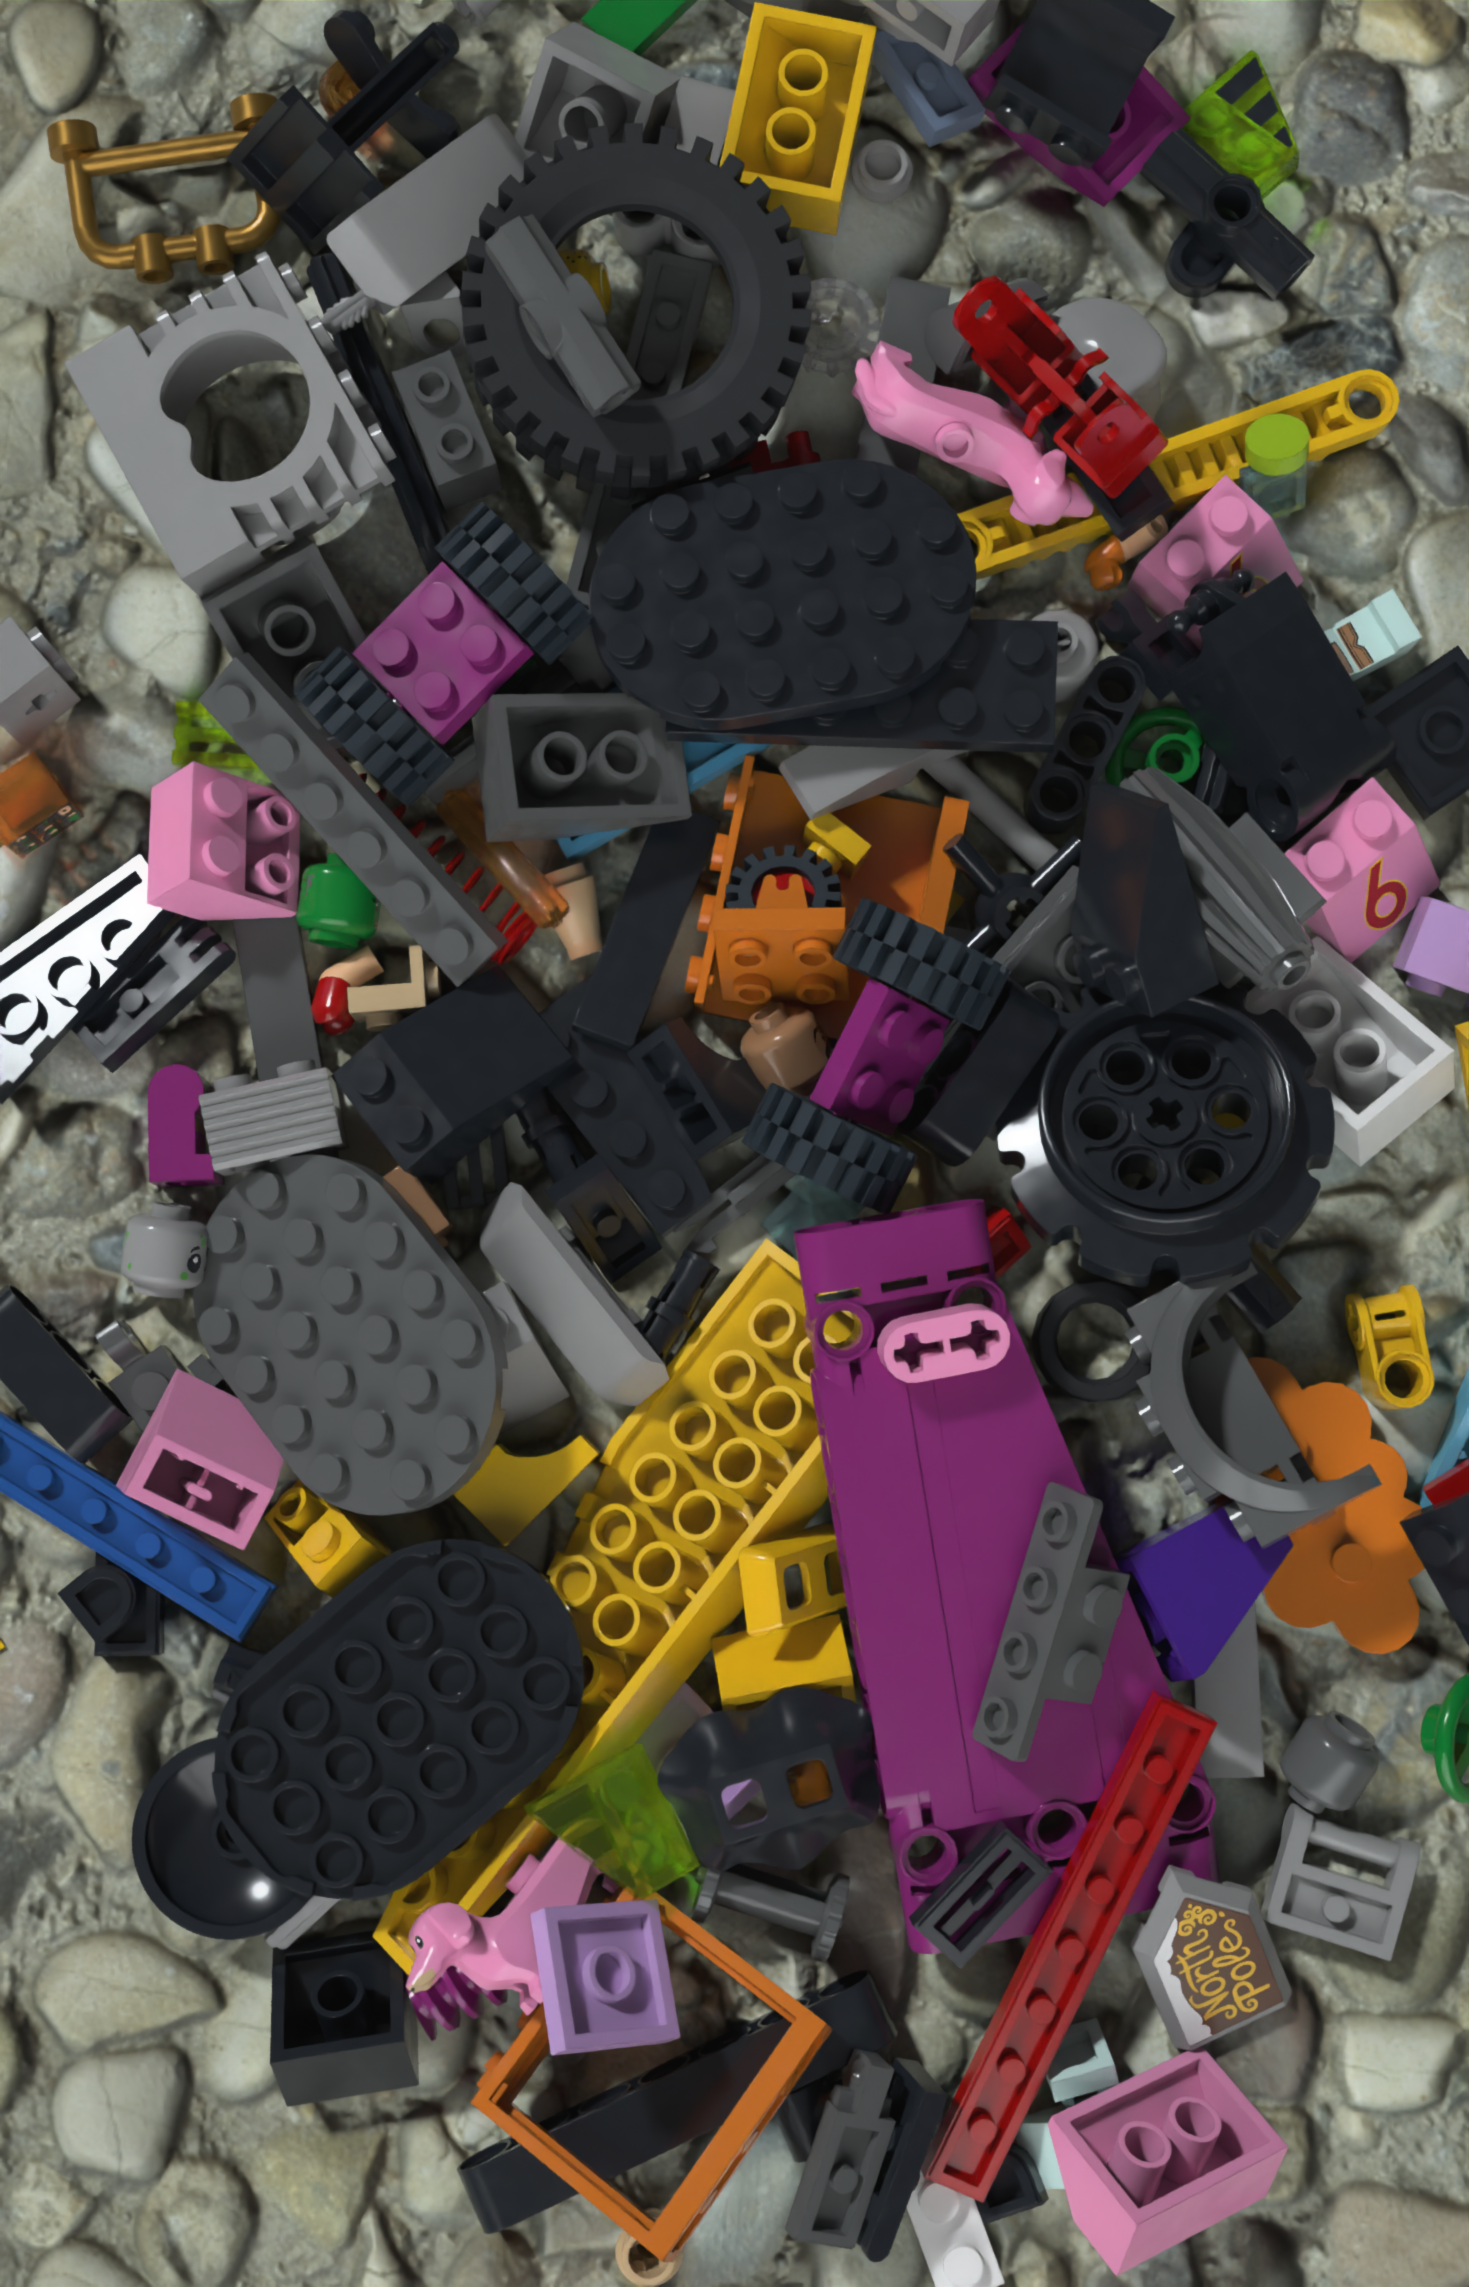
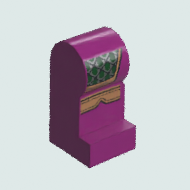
(178, 1130)

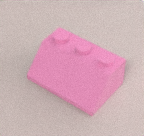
(1162, 2158)

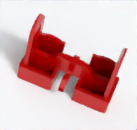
(1041, 369)

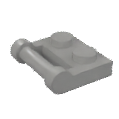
(1334, 1903)

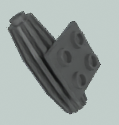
(1243, 889)

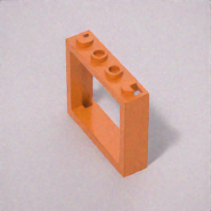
(670, 2232)

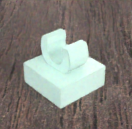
(1081, 2064)

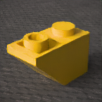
(324, 1539)

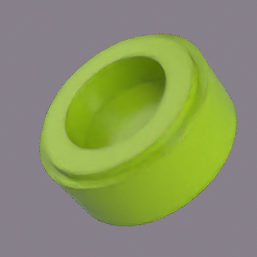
(1277, 444)

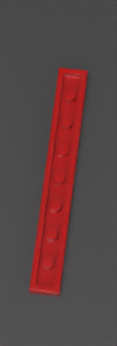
(1067, 1946)

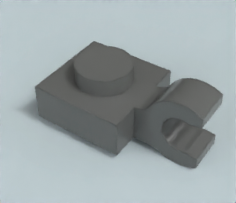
(143, 1374)

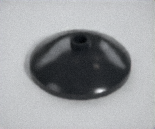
(193, 1863)

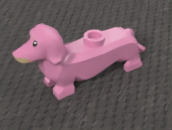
(968, 434)
(501, 1949)

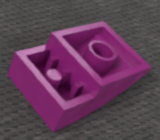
(1138, 130)

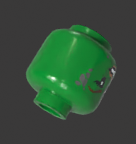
(336, 905)

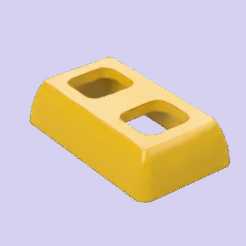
(763, 1579)

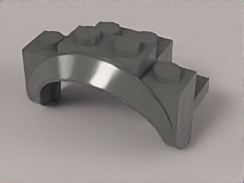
(1224, 1419)

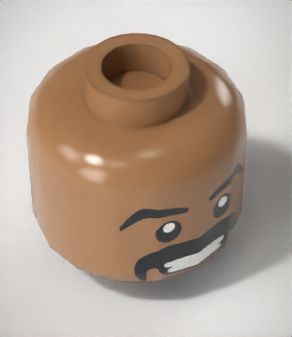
(786, 1047)

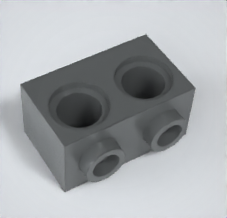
(447, 430)

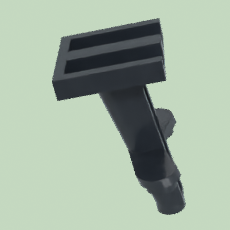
(310, 164)

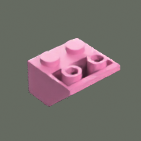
(222, 847)
(204, 1462)

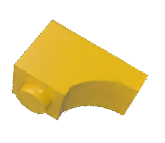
(517, 1488)

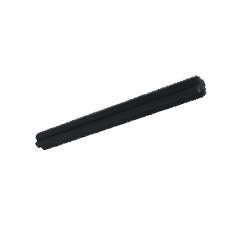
(360, 352)

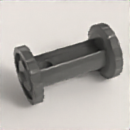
(776, 1901)

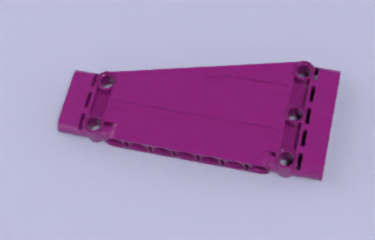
(931, 1533)

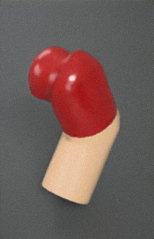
(331, 995)

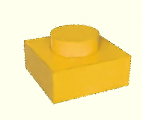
(836, 844)

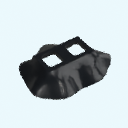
(762, 1747)

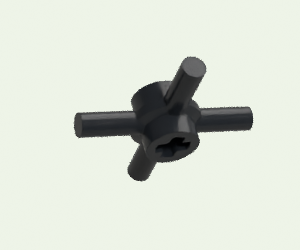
(999, 890)

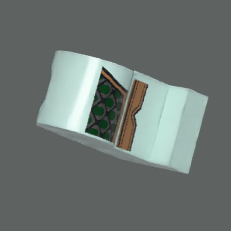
(1374, 635)

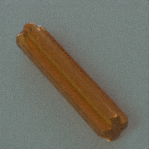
(503, 861)

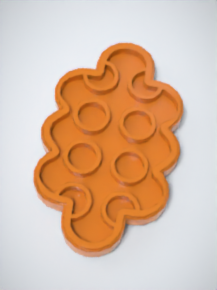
(1360, 1558)

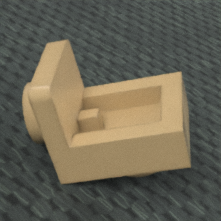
(388, 1004)

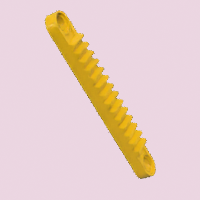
(1188, 468)

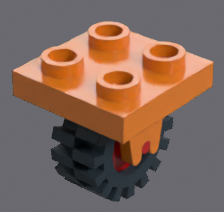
(781, 931)

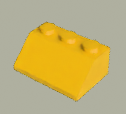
(800, 110)

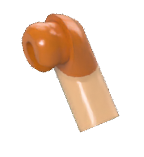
(1105, 559)

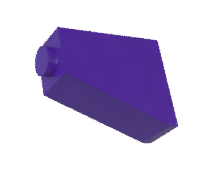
(1196, 1586)

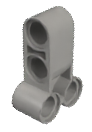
(696, 111)

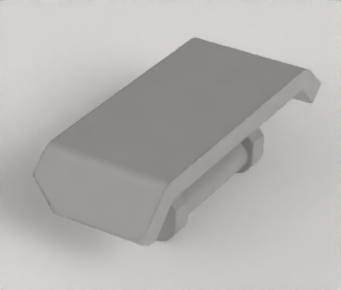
(428, 215)
(570, 1299)

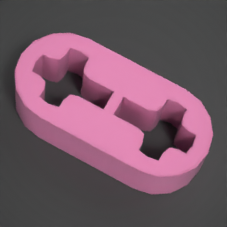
(946, 1358)

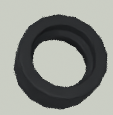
(1046, 1345)

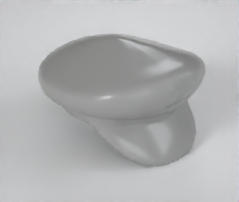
(1129, 340)

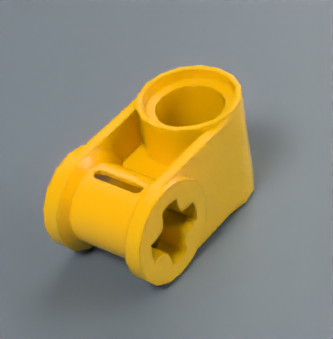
(1388, 1342)

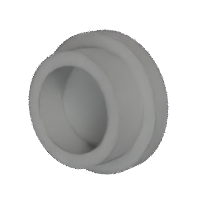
(882, 171)

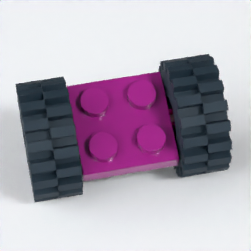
(443, 654)
(877, 1057)

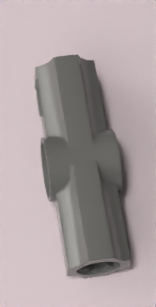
(562, 315)

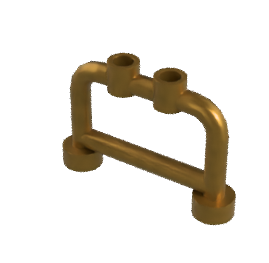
(152, 254)

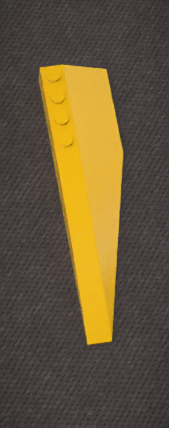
(654, 1562)

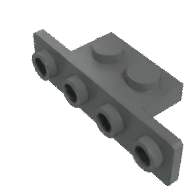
(1054, 1625)

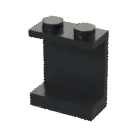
(1075, 72)

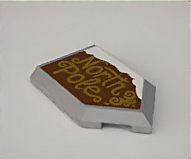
(1208, 1959)

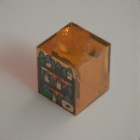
(33, 806)

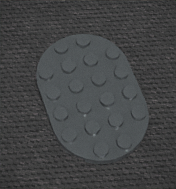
(350, 1335)

